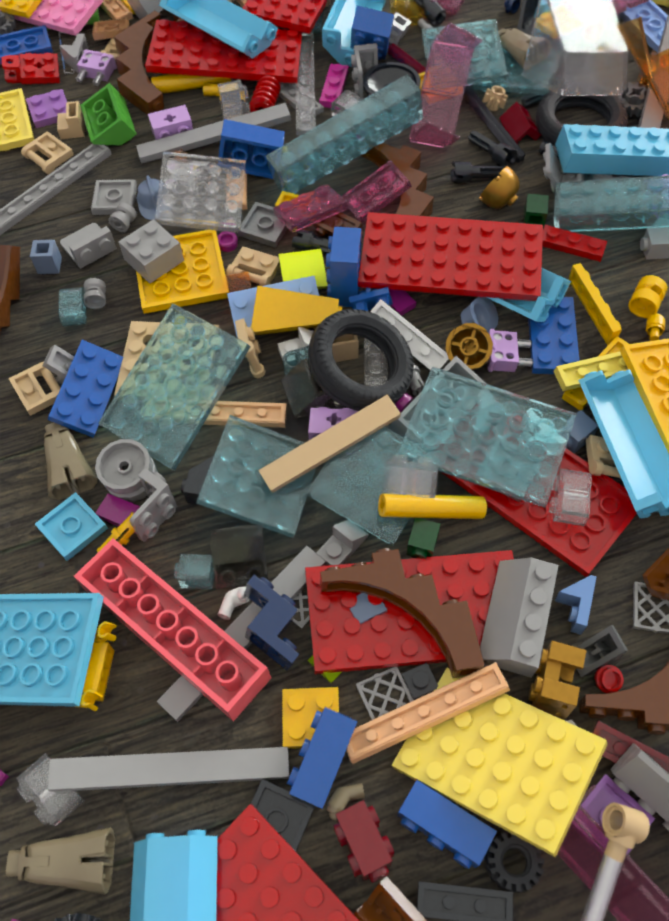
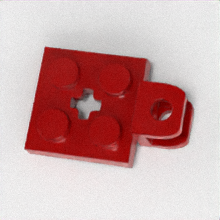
(27, 68)

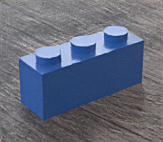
(321, 756)
(446, 825)

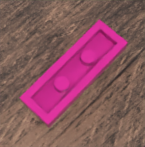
(334, 84)

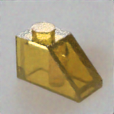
(408, 9)

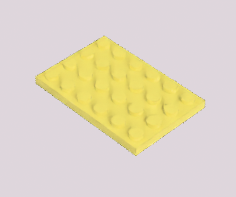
(507, 766)

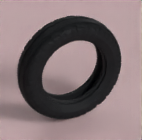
(549, 127)
(378, 331)

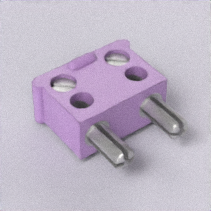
(95, 66)
(505, 352)

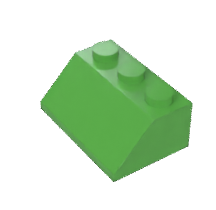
(108, 117)

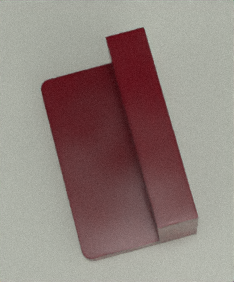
(519, 123)

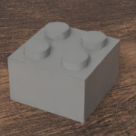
(151, 251)

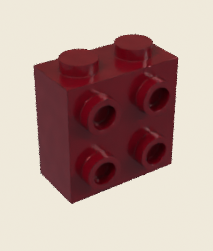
(368, 850)

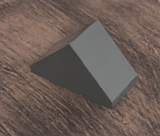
(602, 650)

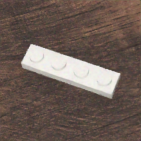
(421, 346)

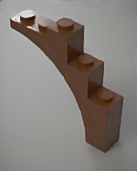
(407, 160)
(8, 280)
(446, 623)
(645, 701)

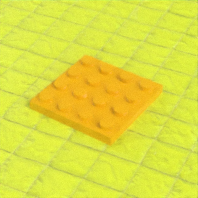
(193, 281)

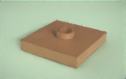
(109, 28)

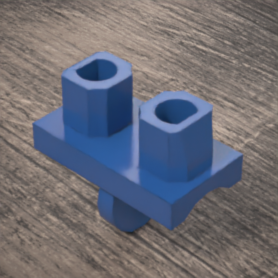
(369, 298)

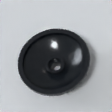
(385, 74)

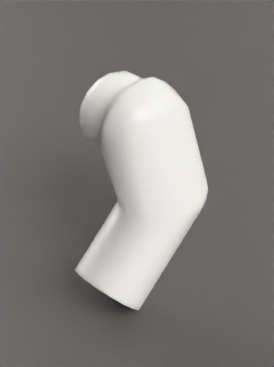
(231, 600)

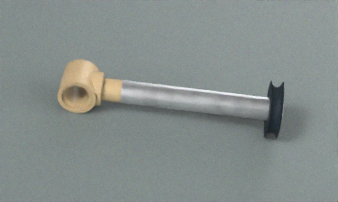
(624, 829)

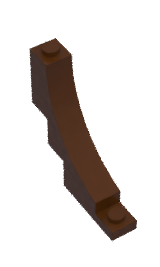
(133, 48)

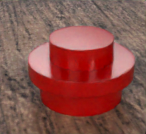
(609, 679)

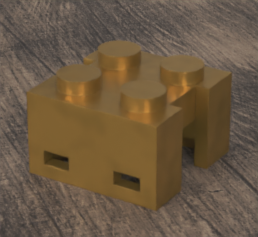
(557, 665)

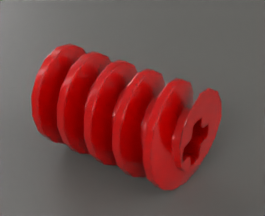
(265, 93)

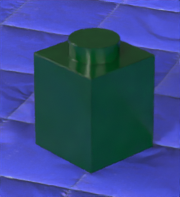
(536, 209)
(423, 538)

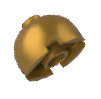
(501, 190)
(470, 344)

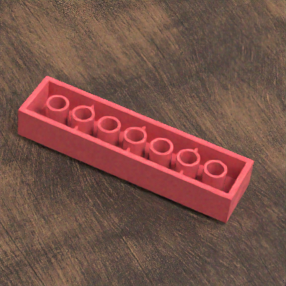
(175, 629)

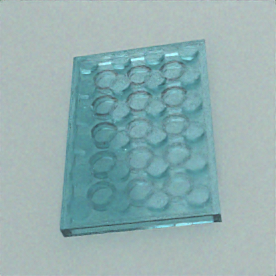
(174, 385)
(488, 436)

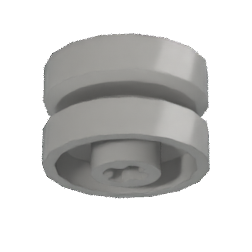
(120, 466)

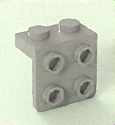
(362, 60)
(554, 171)
(88, 244)
(156, 508)

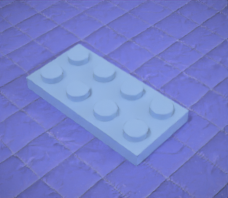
(652, 19)
(243, 301)

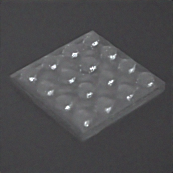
(200, 192)

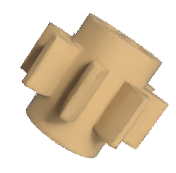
(495, 98)

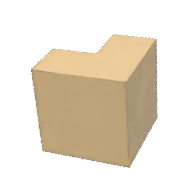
(72, 122)
(345, 348)

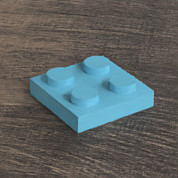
(71, 526)

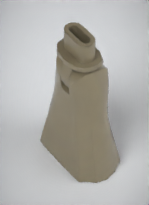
(515, 43)
(66, 464)
(69, 862)

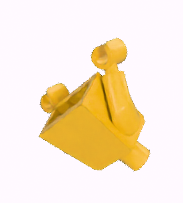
(98, 667)

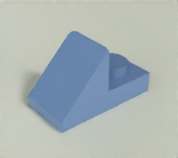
(580, 598)

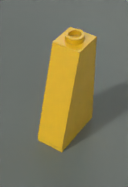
(287, 310)

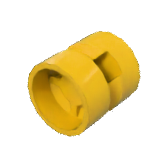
(648, 296)

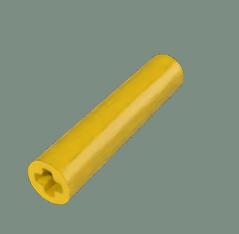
(175, 82)
(439, 507)

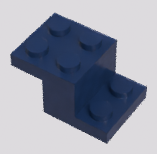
(271, 621)

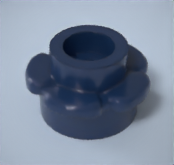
(512, 6)

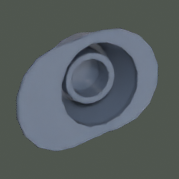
(147, 197)
(481, 312)

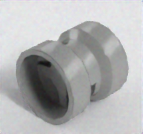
(122, 217)
(94, 293)

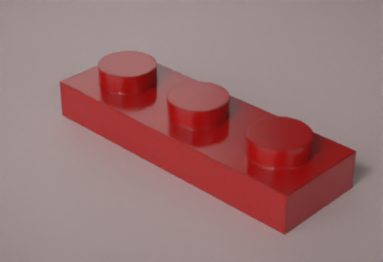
(573, 243)

